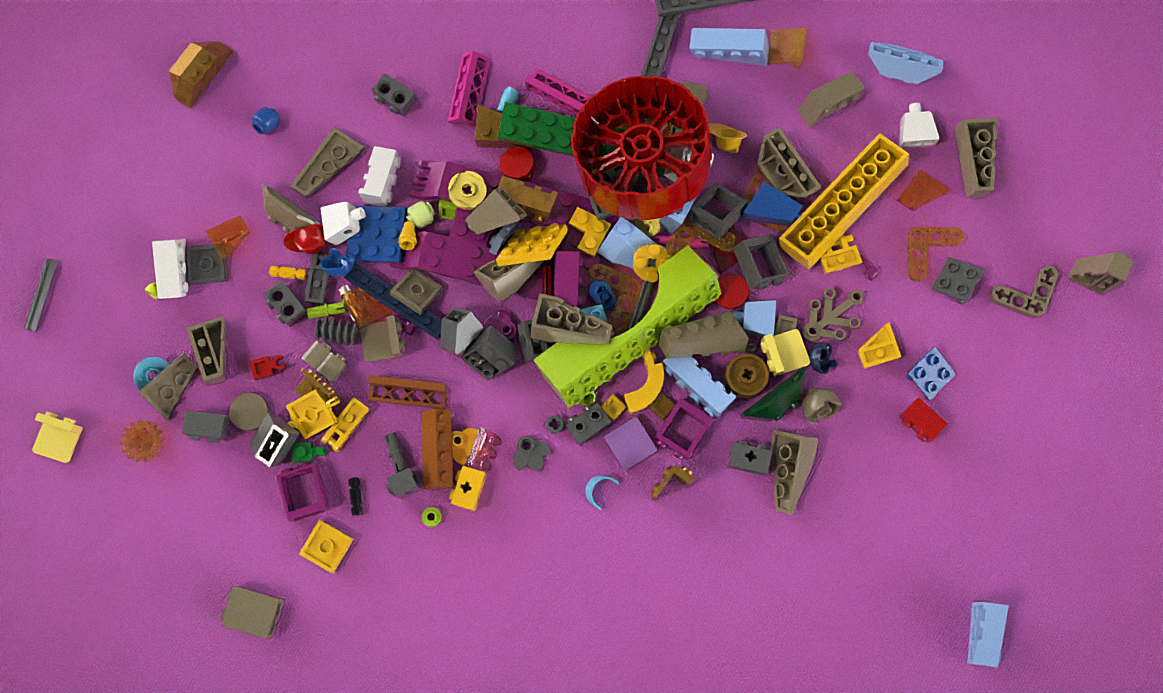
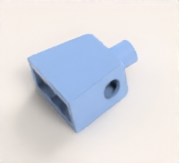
(757, 318)

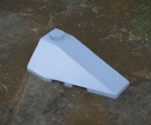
(623, 243)

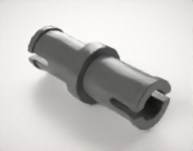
(395, 452)

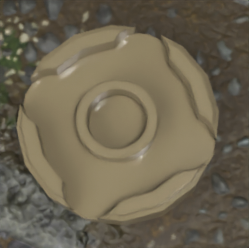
(248, 411)

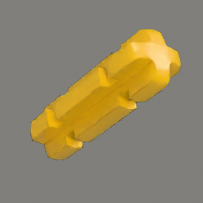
(287, 272)

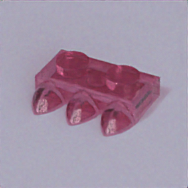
(484, 450)

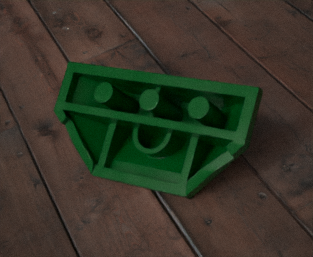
(778, 400)

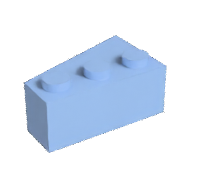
(986, 633)

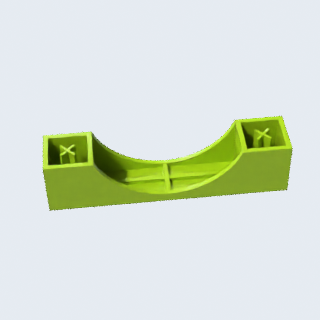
(579, 368)

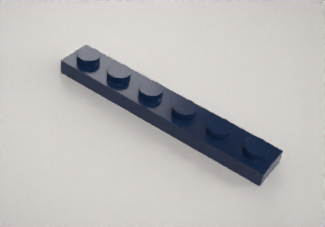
(381, 291)

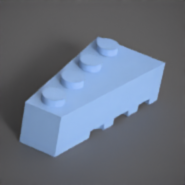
(731, 45)

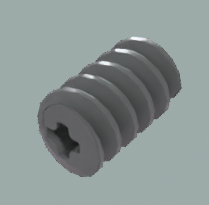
(336, 332)

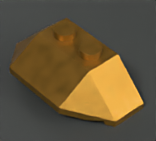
(197, 69)

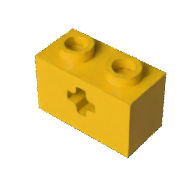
(476, 481)

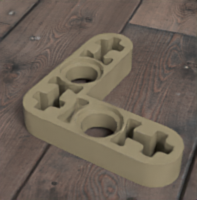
(1033, 299)

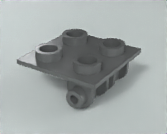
(957, 280)

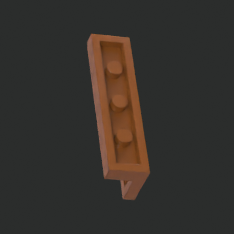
(405, 384)

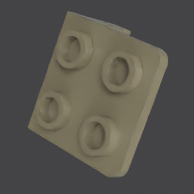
(382, 340)

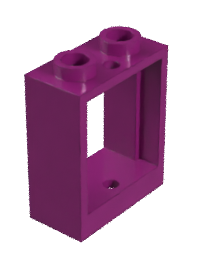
(691, 411)
(289, 473)

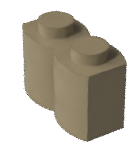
(324, 361)

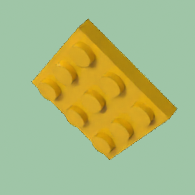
(532, 244)

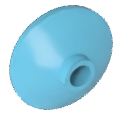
(144, 367)

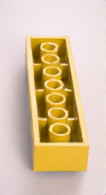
(844, 201)

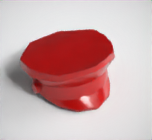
(517, 164)
(734, 291)

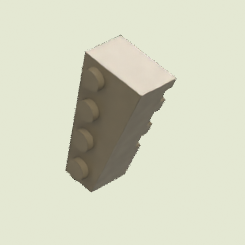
(704, 336)

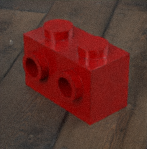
(922, 420)

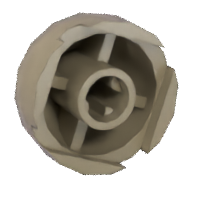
(819, 404)

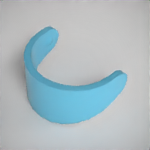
(589, 487)

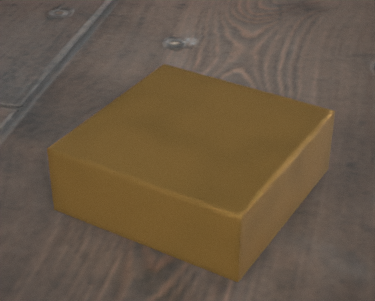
(662, 406)

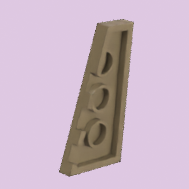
(328, 160)

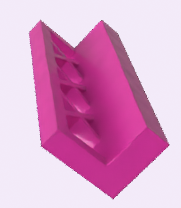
(463, 87)
(553, 95)

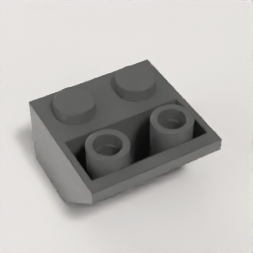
(458, 330)
(490, 353)
(273, 440)

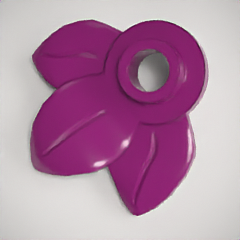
(501, 323)

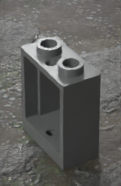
(715, 226)
(772, 257)

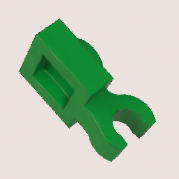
(304, 452)

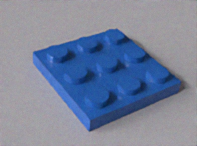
(378, 235)

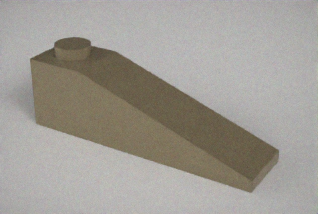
(792, 459)

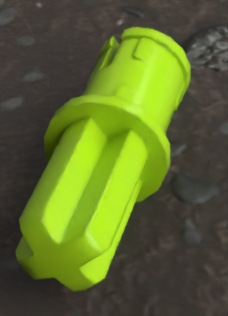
(326, 310)

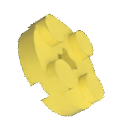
(463, 180)

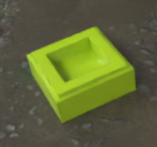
(447, 210)

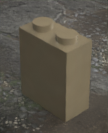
(251, 612)

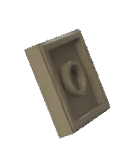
(416, 291)

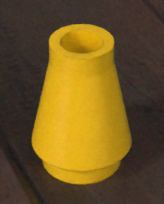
(407, 238)

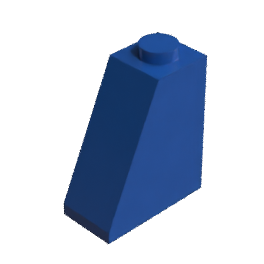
(772, 207)

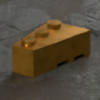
(487, 129)

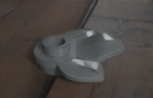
(530, 457)

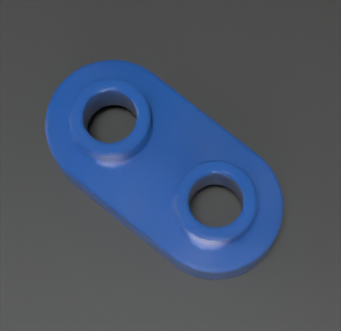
(600, 292)

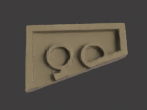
(168, 385)

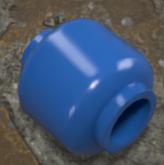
(265, 120)

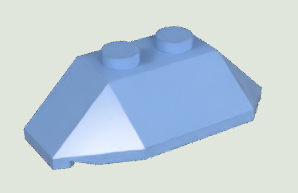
(904, 63)

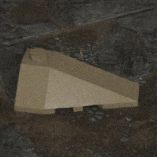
(504, 280)
(563, 323)

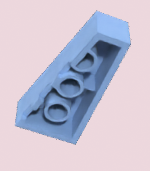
(699, 384)

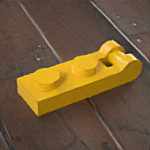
(346, 424)

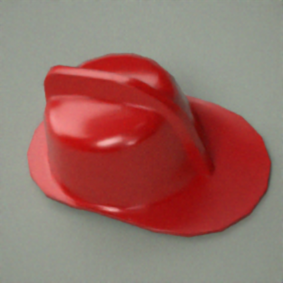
(306, 239)

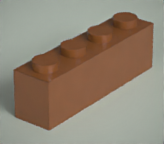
(437, 449)

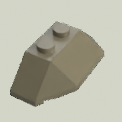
(785, 167)
(283, 211)

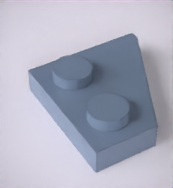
(500, 240)

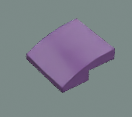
(630, 443)

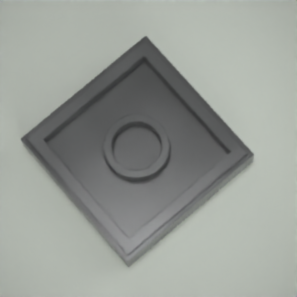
(205, 266)

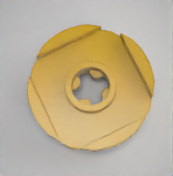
(641, 262)

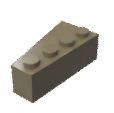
(976, 154)

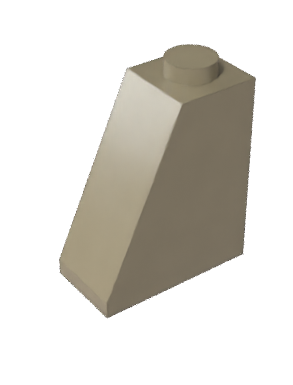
(495, 212)

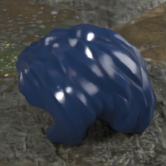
(820, 359)

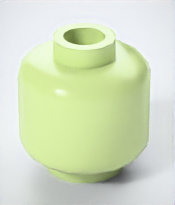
(420, 214)

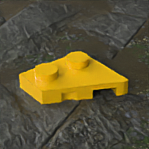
(879, 348)

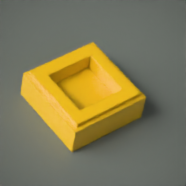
(613, 407)

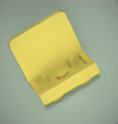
(785, 352)
(56, 437)

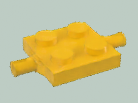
(312, 413)

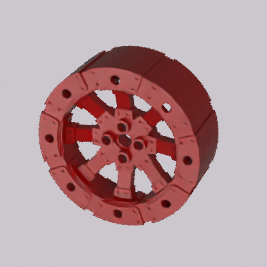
(646, 98)

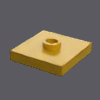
(326, 546)

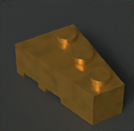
(532, 201)

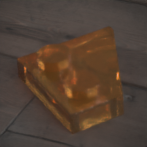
(921, 191)
(228, 236)
(364, 307)

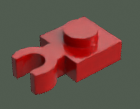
(264, 367)

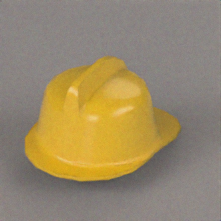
(727, 137)

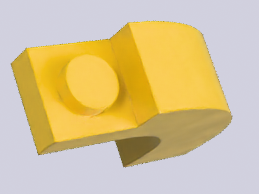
(646, 395)

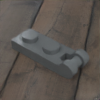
(317, 281)

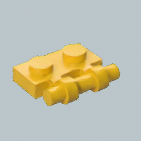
(842, 258)

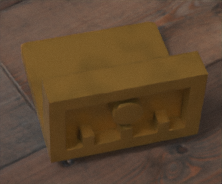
(313, 382)

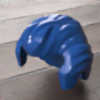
(337, 265)

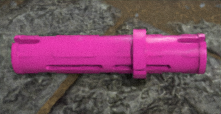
(696, 243)

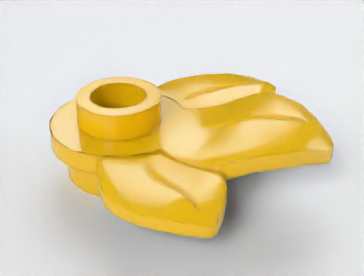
(463, 449)

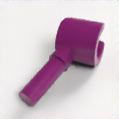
(871, 270)
(408, 327)

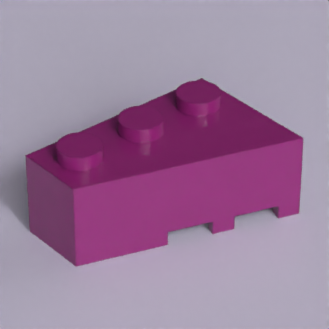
(567, 276)

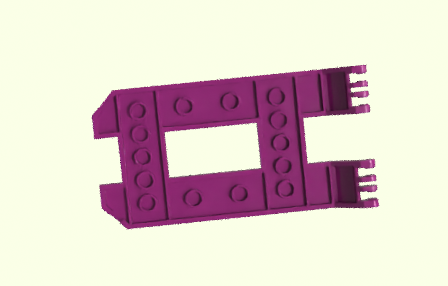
(468, 251)

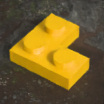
(593, 229)

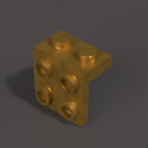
(682, 475)

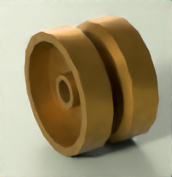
(752, 367)

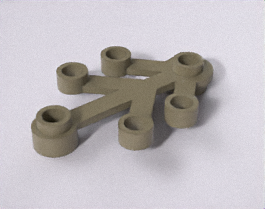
(830, 316)

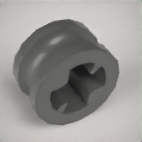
(558, 420)

